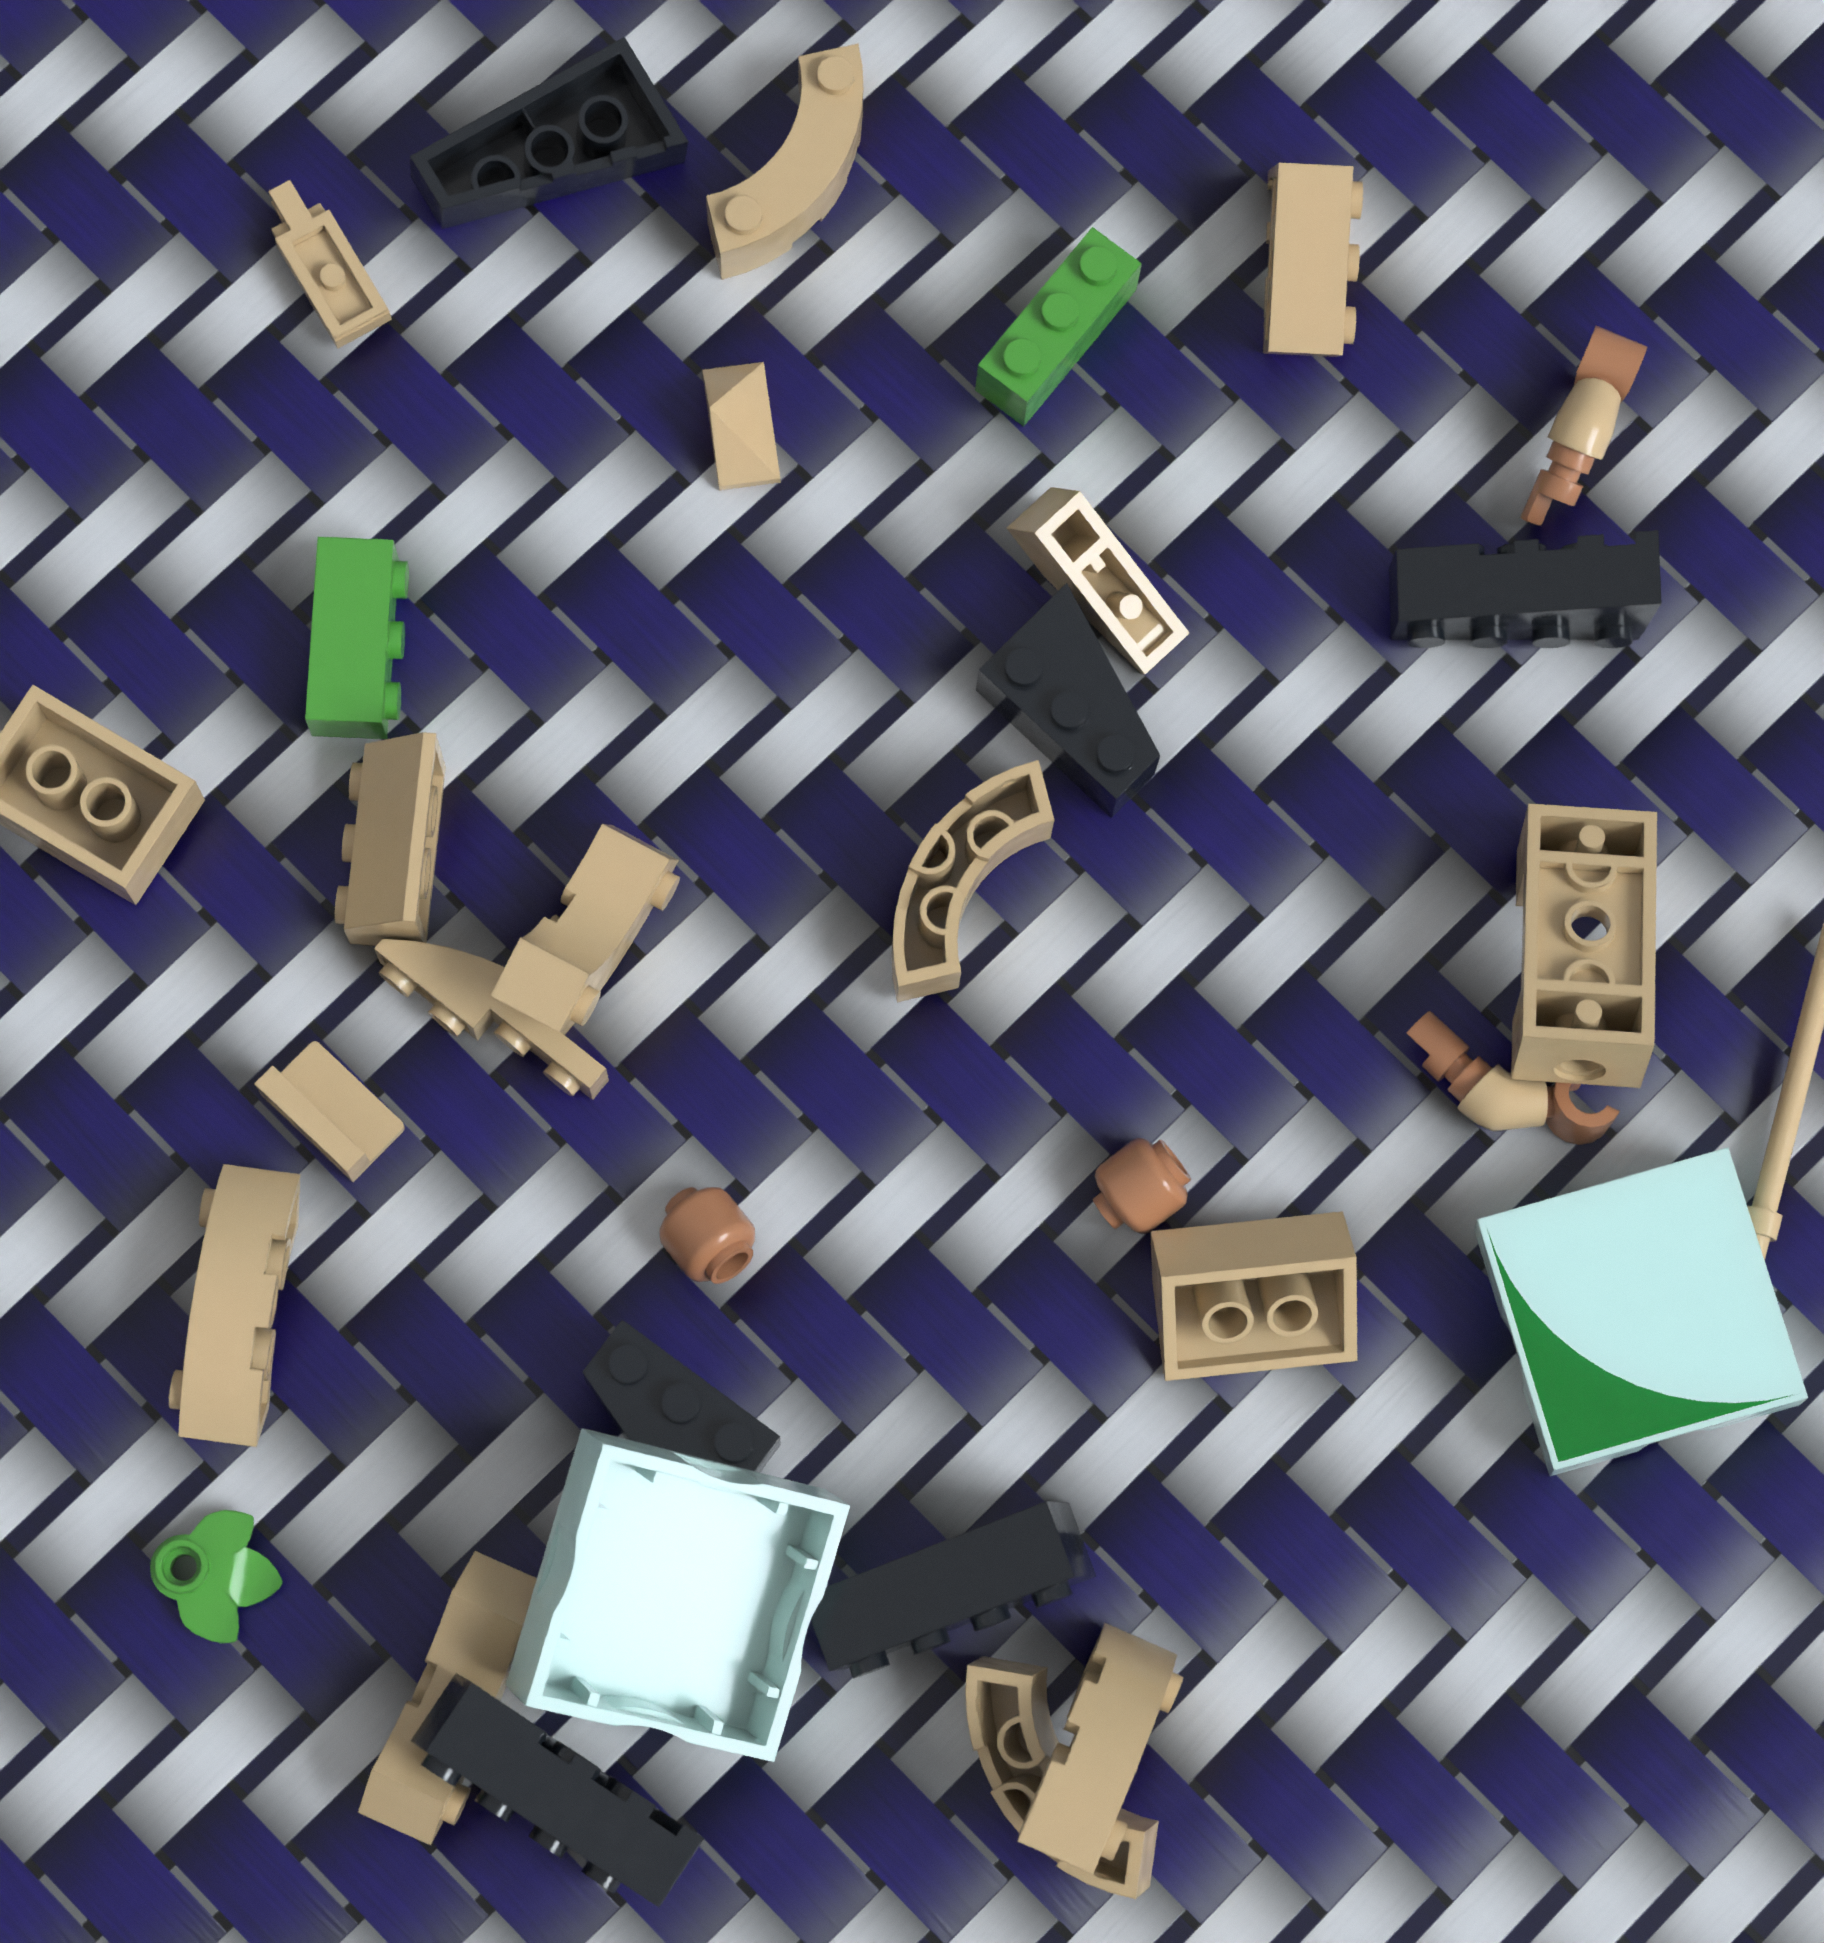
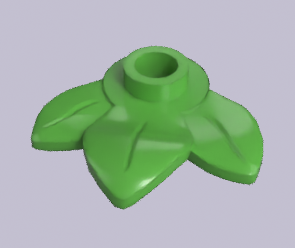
(225, 1574)

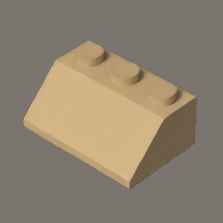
(392, 840)
(1255, 1295)

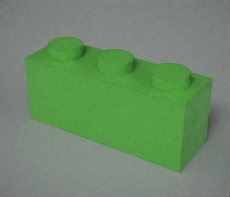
(1057, 326)
(355, 638)

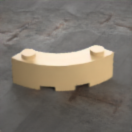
(805, 176)
(951, 864)
(569, 958)
(234, 1304)
(476, 1642)
(1111, 1724)
(1015, 1742)

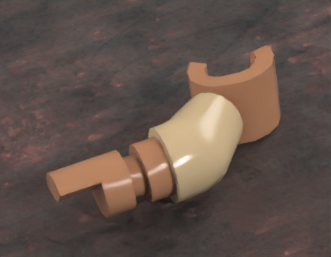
(1585, 420)
(1495, 1099)

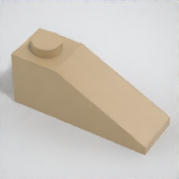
(1078, 549)

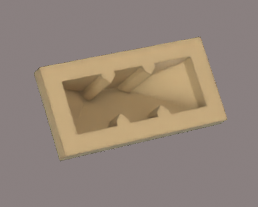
(741, 426)

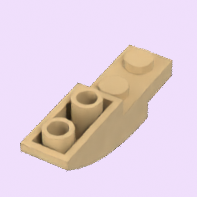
(461, 1000)

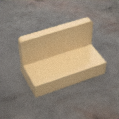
(331, 1109)

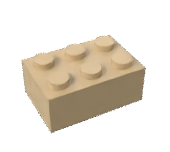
(91, 795)

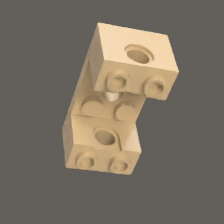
(1585, 1002)

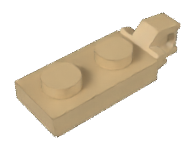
(326, 268)

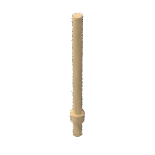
(1789, 1107)

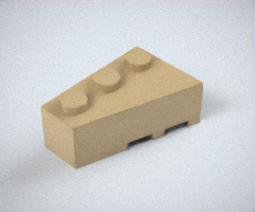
(1310, 259)

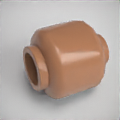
(1141, 1185)
(707, 1234)

